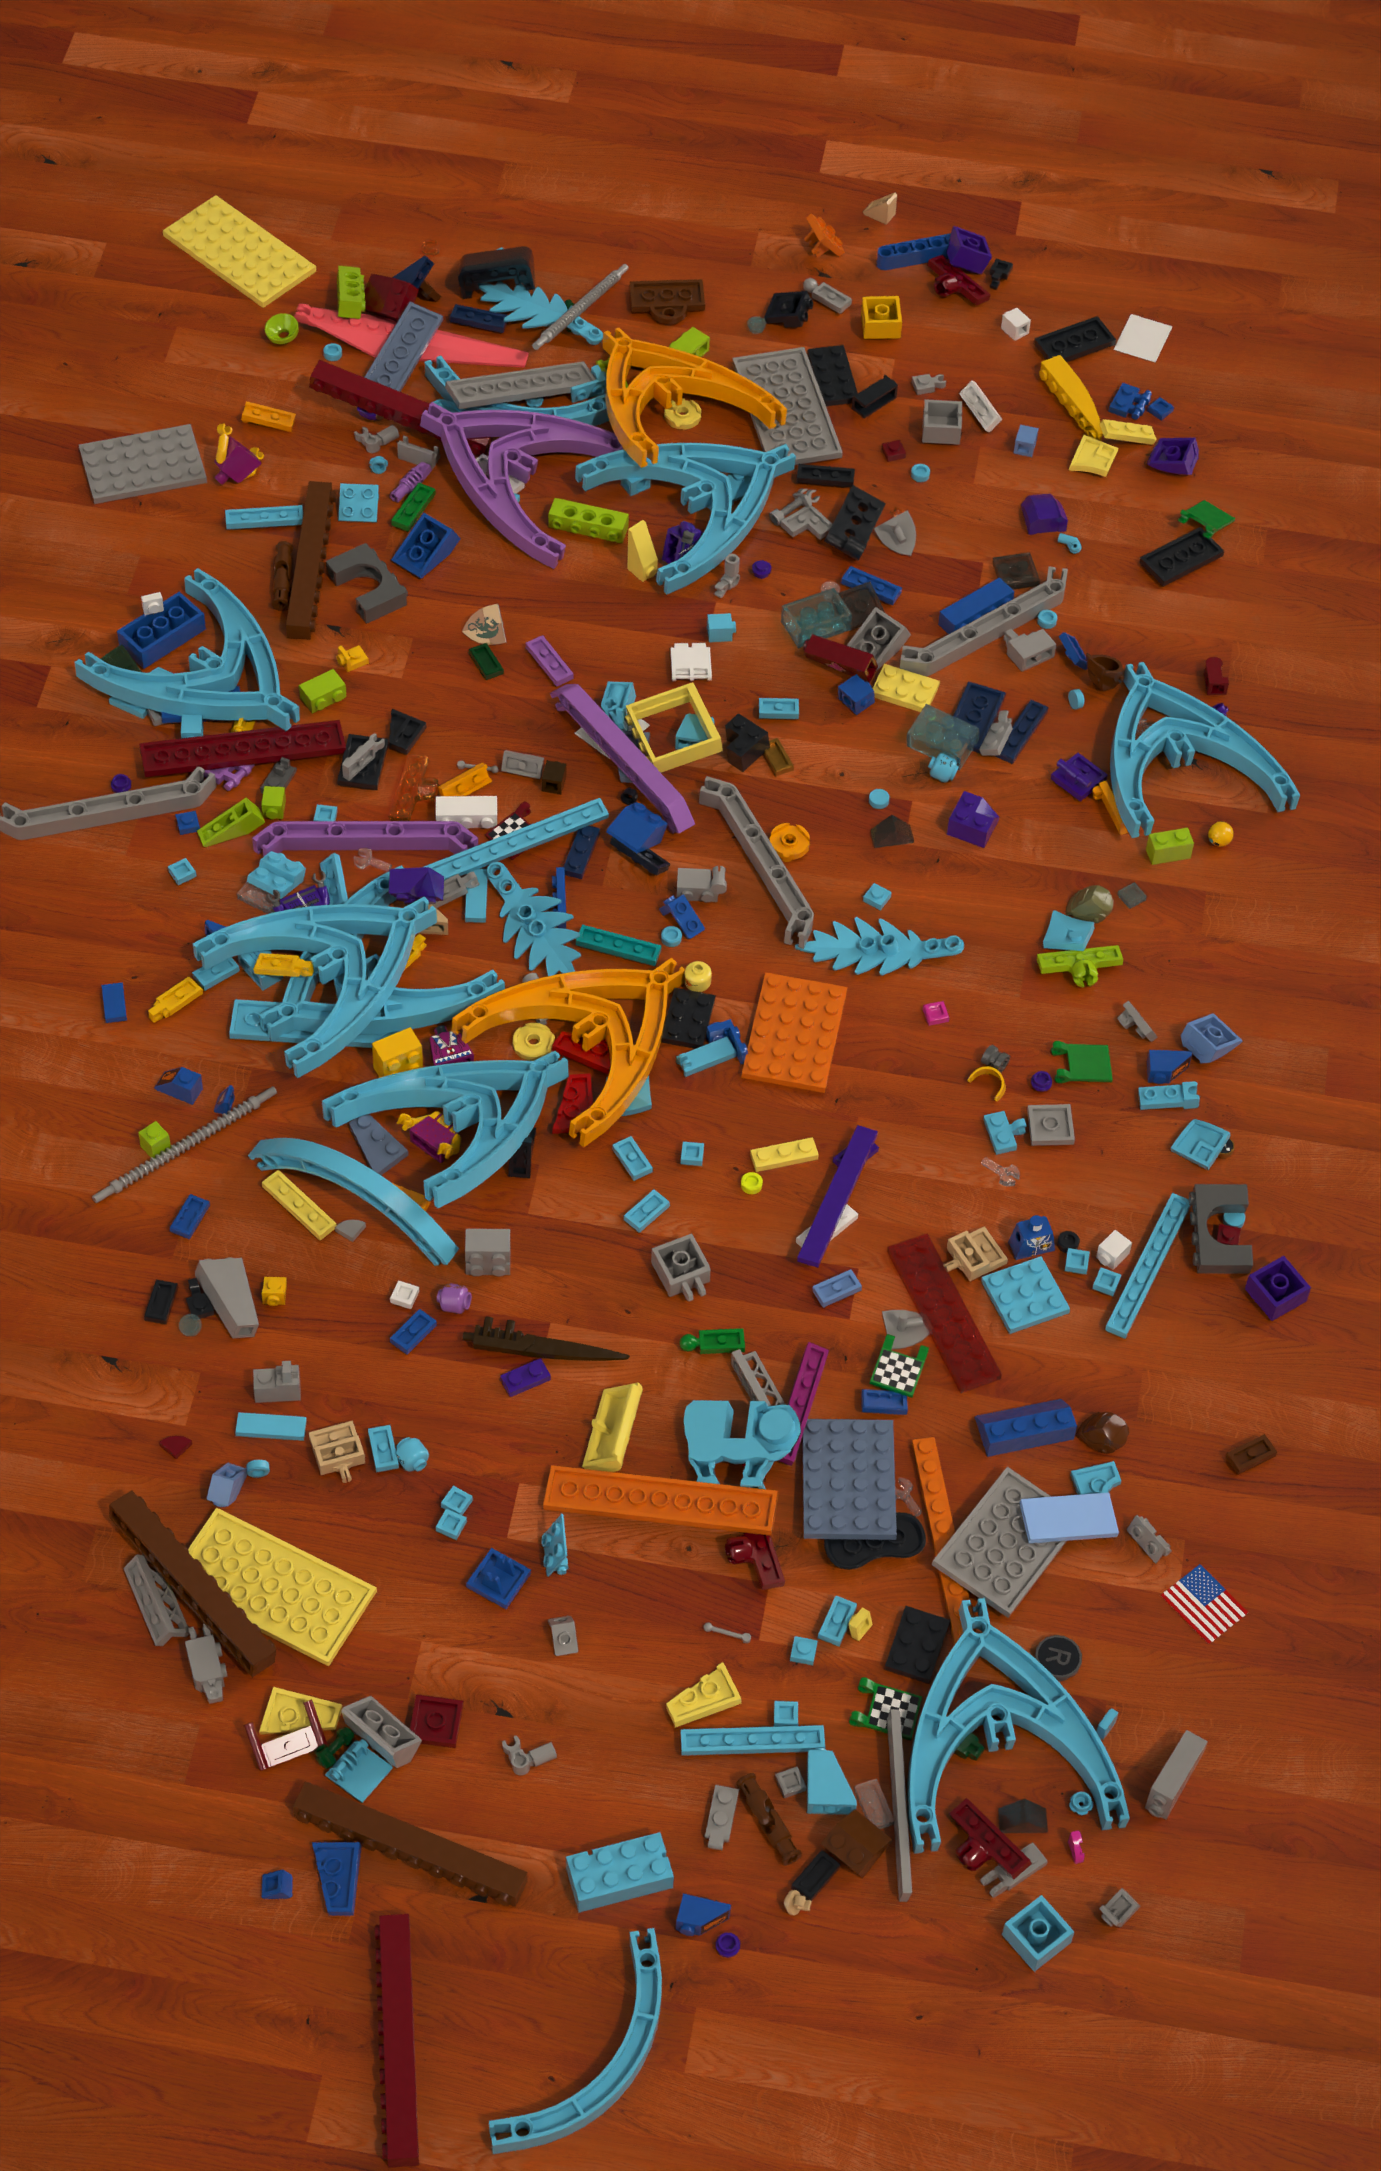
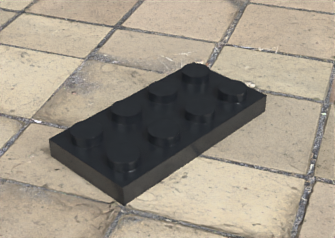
(1076, 340)
(833, 374)
(1181, 557)

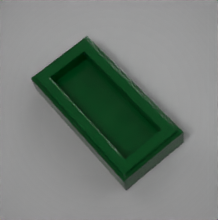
(486, 661)

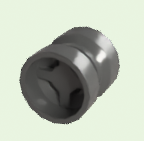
(995, 1058)

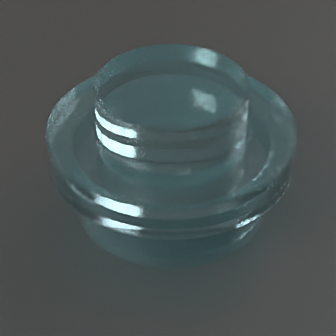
(756, 324)
(190, 1325)

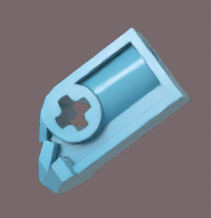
(615, 699)

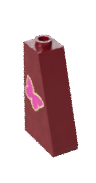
(841, 657)

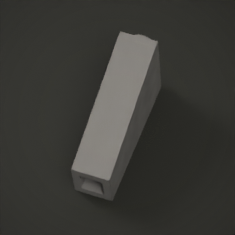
(229, 1293)
(1175, 1775)

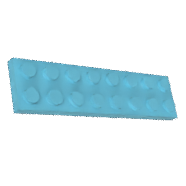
(247, 1026)

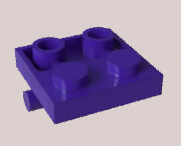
(1078, 776)

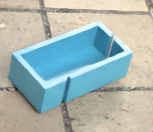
(619, 1872)

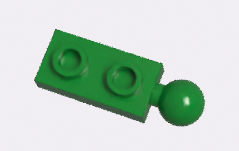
(715, 1341)

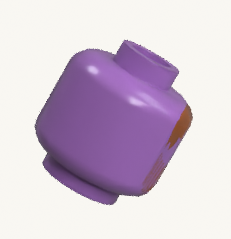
(454, 1298)

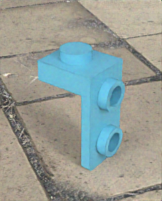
(591, 388)

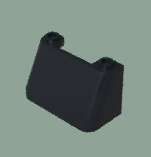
(496, 265)

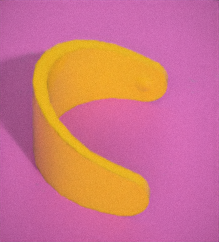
(990, 1070)

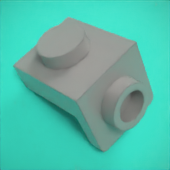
(1119, 1908)

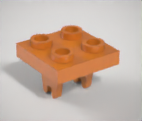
(825, 236)

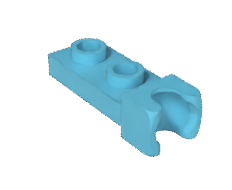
(1169, 1096)

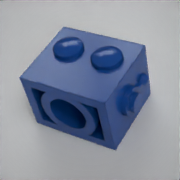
(856, 694)

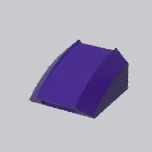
(1175, 455)
(1044, 514)

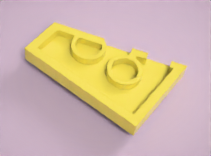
(707, 1697)
(287, 1712)

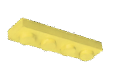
(299, 1205)

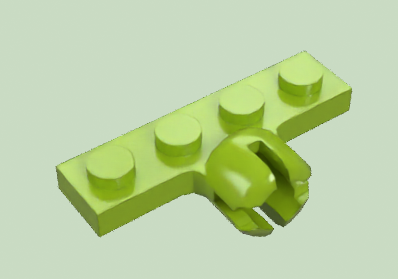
(1080, 963)

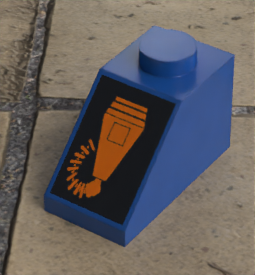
(1166, 1065)
(181, 1084)
(700, 1915)

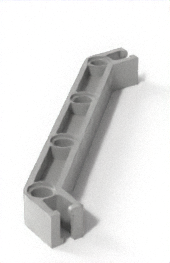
(986, 628)
(107, 808)
(762, 855)

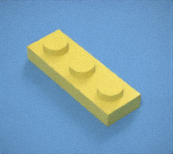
(1128, 432)
(784, 1154)

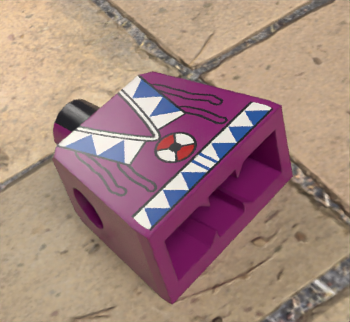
(448, 1048)

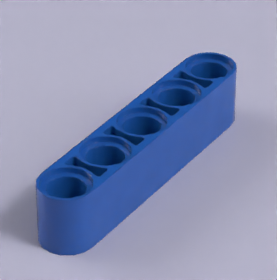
(912, 252)

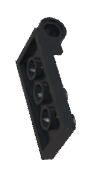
(857, 541)

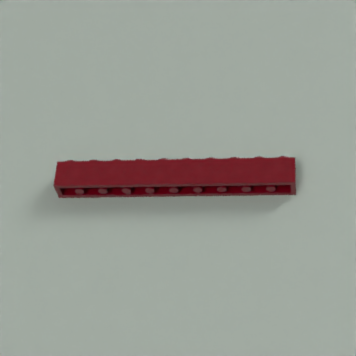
(379, 400)
(399, 2044)

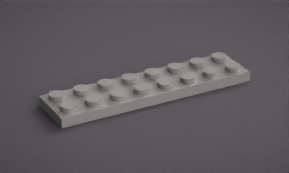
(518, 385)

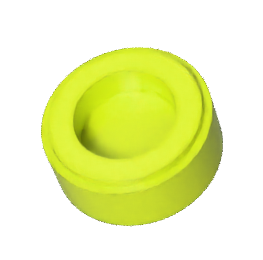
(751, 1183)

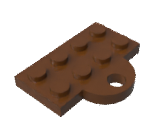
(666, 298)

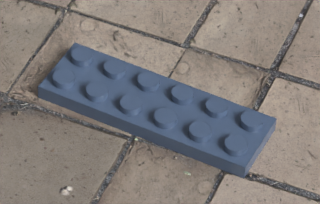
(404, 347)

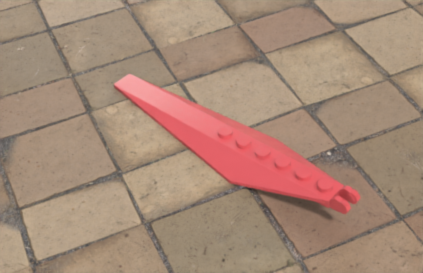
(372, 331)

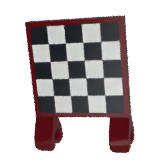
(511, 823)

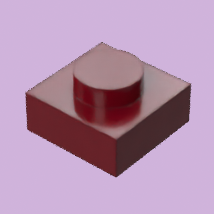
(893, 450)
(1228, 1234)

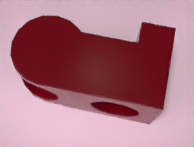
(1214, 681)

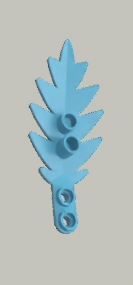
(535, 307)
(535, 924)
(873, 948)

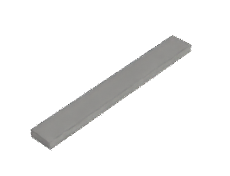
(899, 1806)

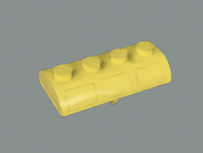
(612, 1428)

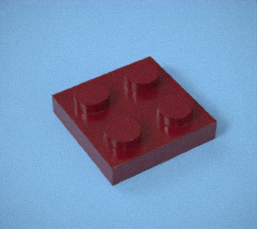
(437, 1720)

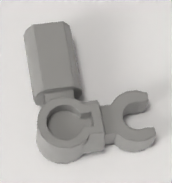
(373, 442)
(731, 576)
(522, 1762)

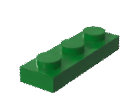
(413, 507)

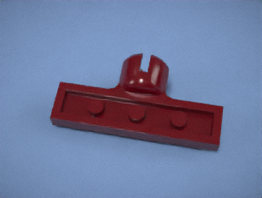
(954, 280)
(761, 1553)
(986, 1842)

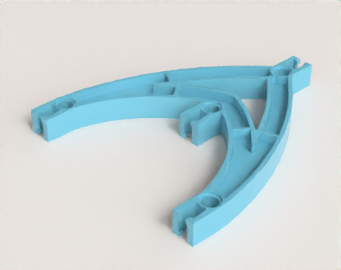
(699, 470)
(211, 676)
(1188, 729)
(328, 933)
(402, 1010)
(467, 1097)
(1045, 1712)

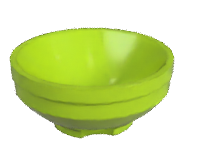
(281, 323)

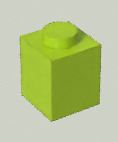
(273, 802)
(154, 1139)

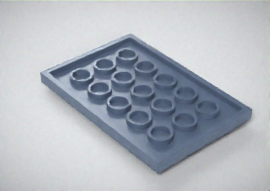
(849, 1479)

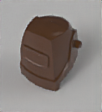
(1104, 671)
(1104, 1432)

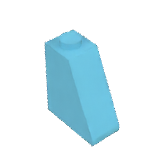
(826, 1785)

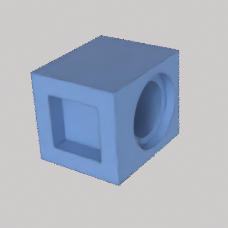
(1026, 440)

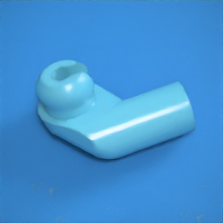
(1072, 542)

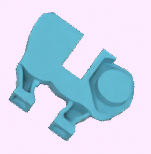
(768, 1438)

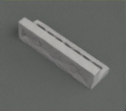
(749, 1380)
(151, 1602)

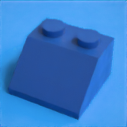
(638, 828)

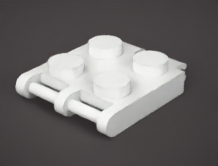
(691, 661)

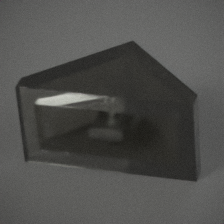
(891, 832)
(1022, 1818)

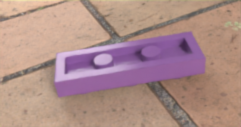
(549, 660)

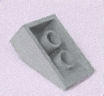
(880, 636)

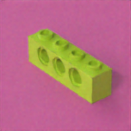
(350, 292)
(588, 520)

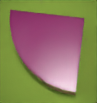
(1074, 1844)

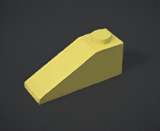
(641, 553)

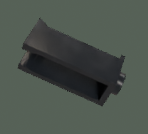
(874, 397)

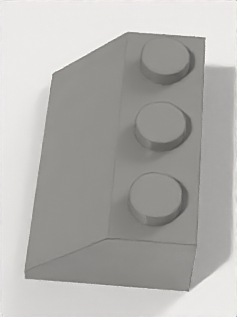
(381, 1731)

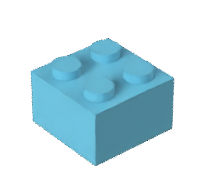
(1037, 1933)

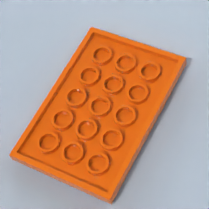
(794, 1032)

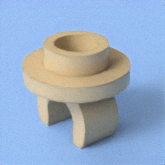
(795, 1902)

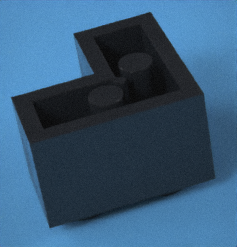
(746, 742)

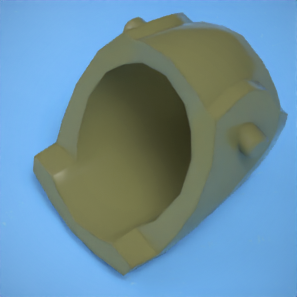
(1091, 904)

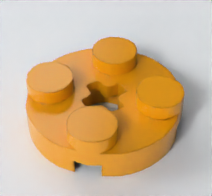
(792, 851)

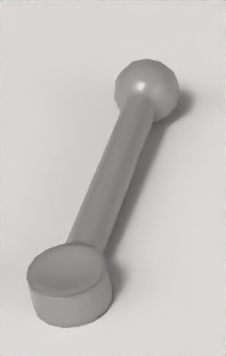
(461, 765)
(746, 1638)

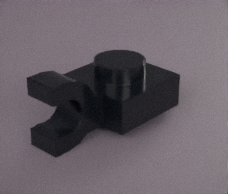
(999, 270)
(199, 1303)

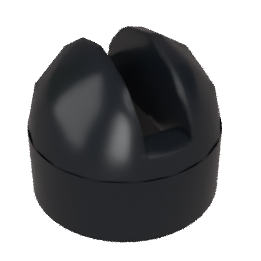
(625, 796)

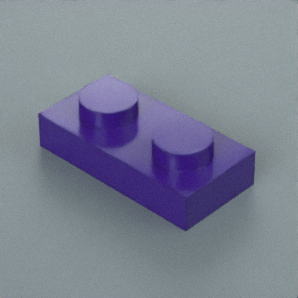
(525, 1377)

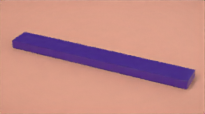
(837, 1196)

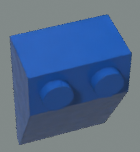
(425, 546)

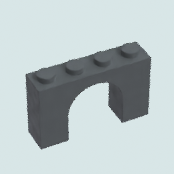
(364, 562)
(1210, 1254)

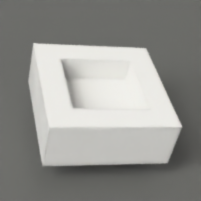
(152, 603)
(404, 1294)

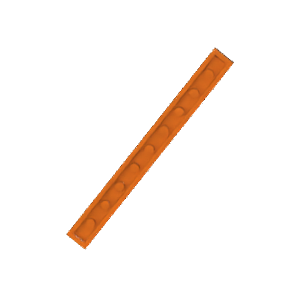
(939, 1523)

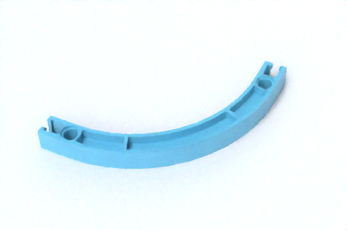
(589, 412)
(365, 1183)
(613, 2080)

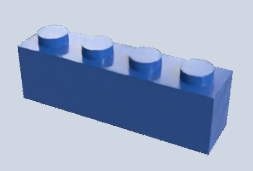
(975, 605)

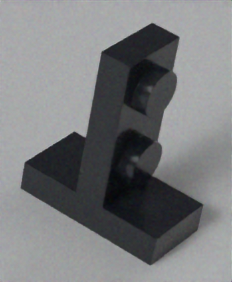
(521, 1160)

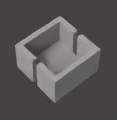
(942, 422)
(487, 1252)

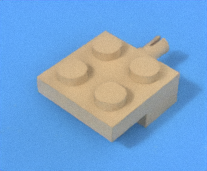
(974, 1253)
(337, 1449)

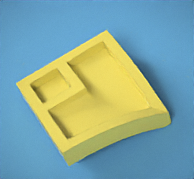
(1093, 456)

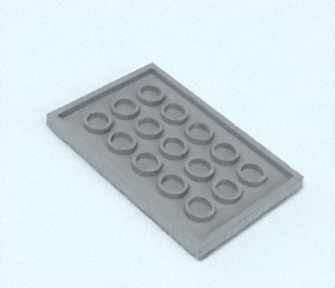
(142, 463)
(992, 1547)

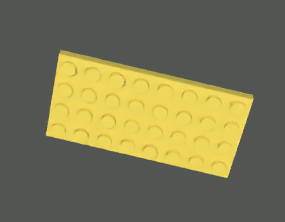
(239, 251)
(282, 1586)

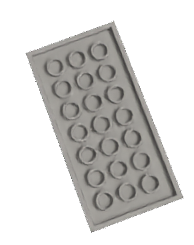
(793, 383)

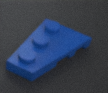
(338, 1872)

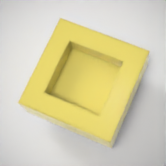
(860, 1624)

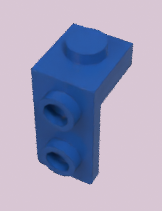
(683, 914)
(726, 1029)

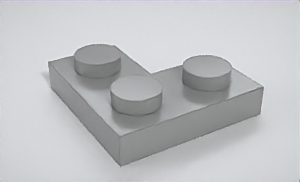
(809, 519)

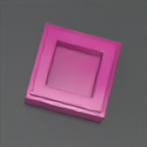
(936, 1013)

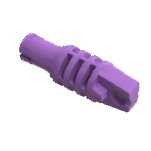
(410, 481)

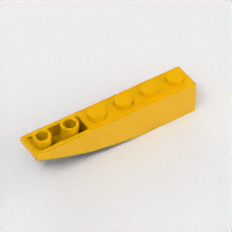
(1071, 394)

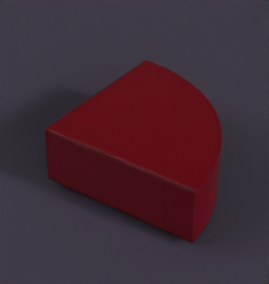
(175, 1445)

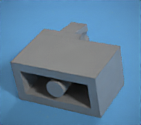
(1030, 649)
(277, 1383)

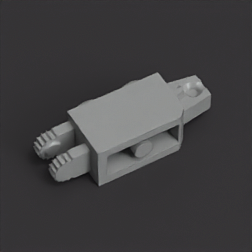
(205, 1664)

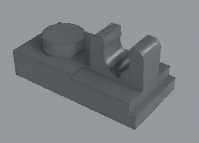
(280, 775)

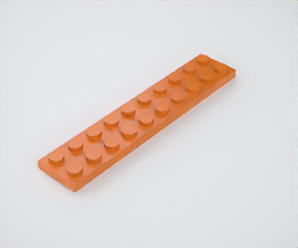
(661, 1500)

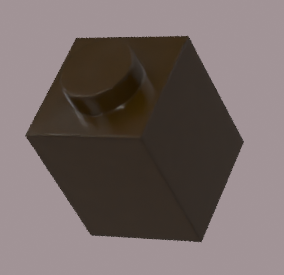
(554, 777)

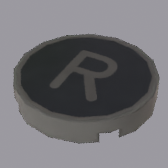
(1059, 1656)

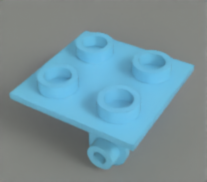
(358, 502)
(555, 1548)
(359, 1770)

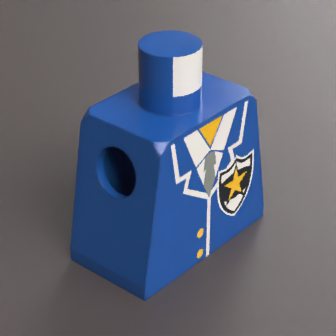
(1032, 1238)

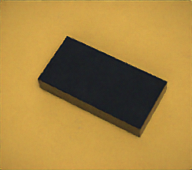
(161, 1302)
(816, 1875)

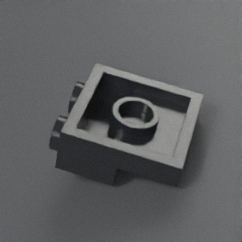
(789, 308)

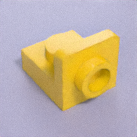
(352, 658)
(274, 1291)

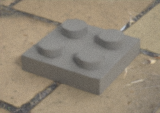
(1050, 1124)

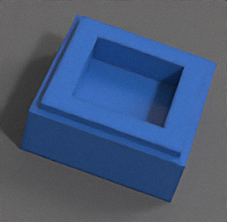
(1160, 408)

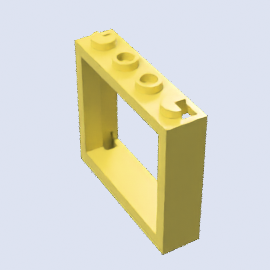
(666, 701)

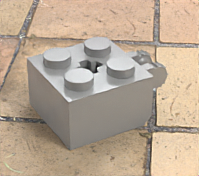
(681, 1266)

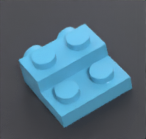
(277, 873)

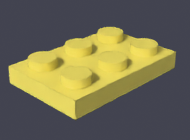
(905, 688)

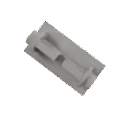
(1145, 1536)

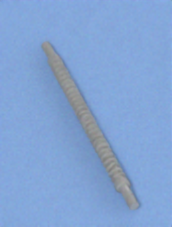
(580, 306)
(117, 1185)

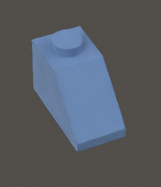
(226, 1484)

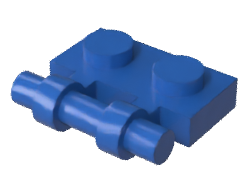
(1125, 398)

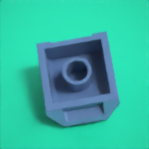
(1209, 1038)

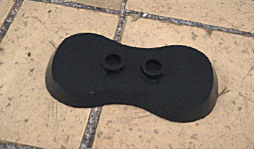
(857, 1552)

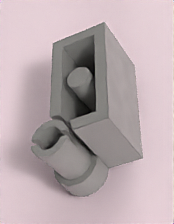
(699, 885)

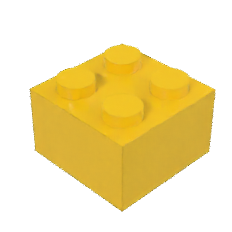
(881, 317)
(397, 1053)

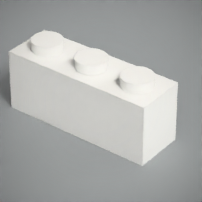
(468, 810)

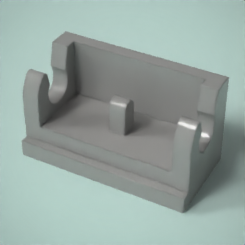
(416, 454)

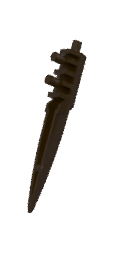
(534, 1346)

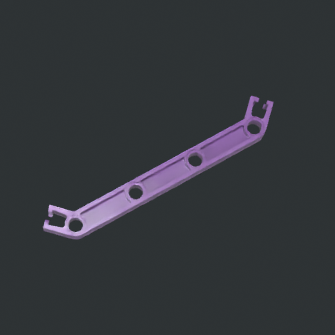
(625, 756)
(364, 834)

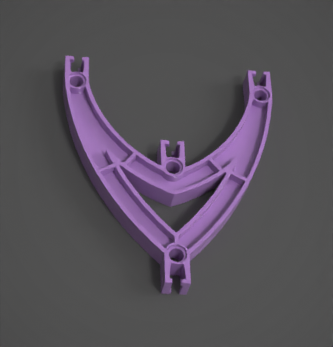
(521, 436)

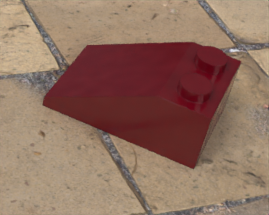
(388, 296)

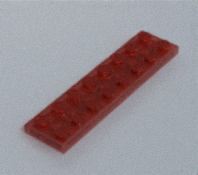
(944, 1313)

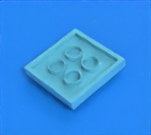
(1025, 1295)

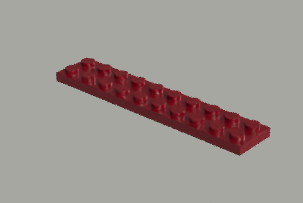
(242, 748)

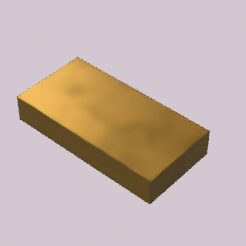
(778, 758)

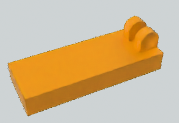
(268, 416)
(466, 782)
(1104, 792)

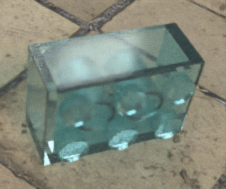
(818, 614)
(942, 733)

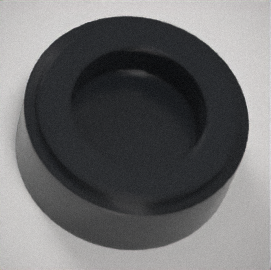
(1068, 1240)

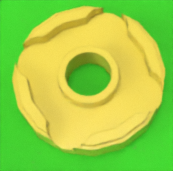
(685, 421)
(533, 1051)

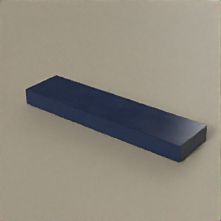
(1023, 730)

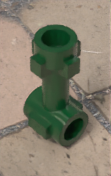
(325, 1753)

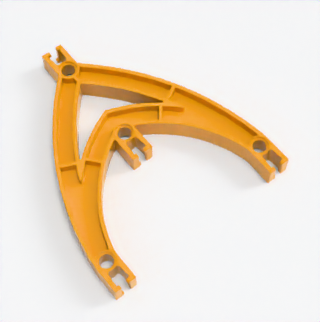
(667, 377)
(583, 999)

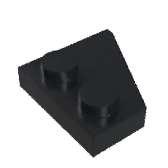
(404, 731)

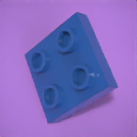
(498, 1578)

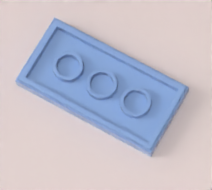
(1069, 1517)

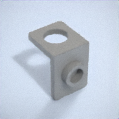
(563, 1635)

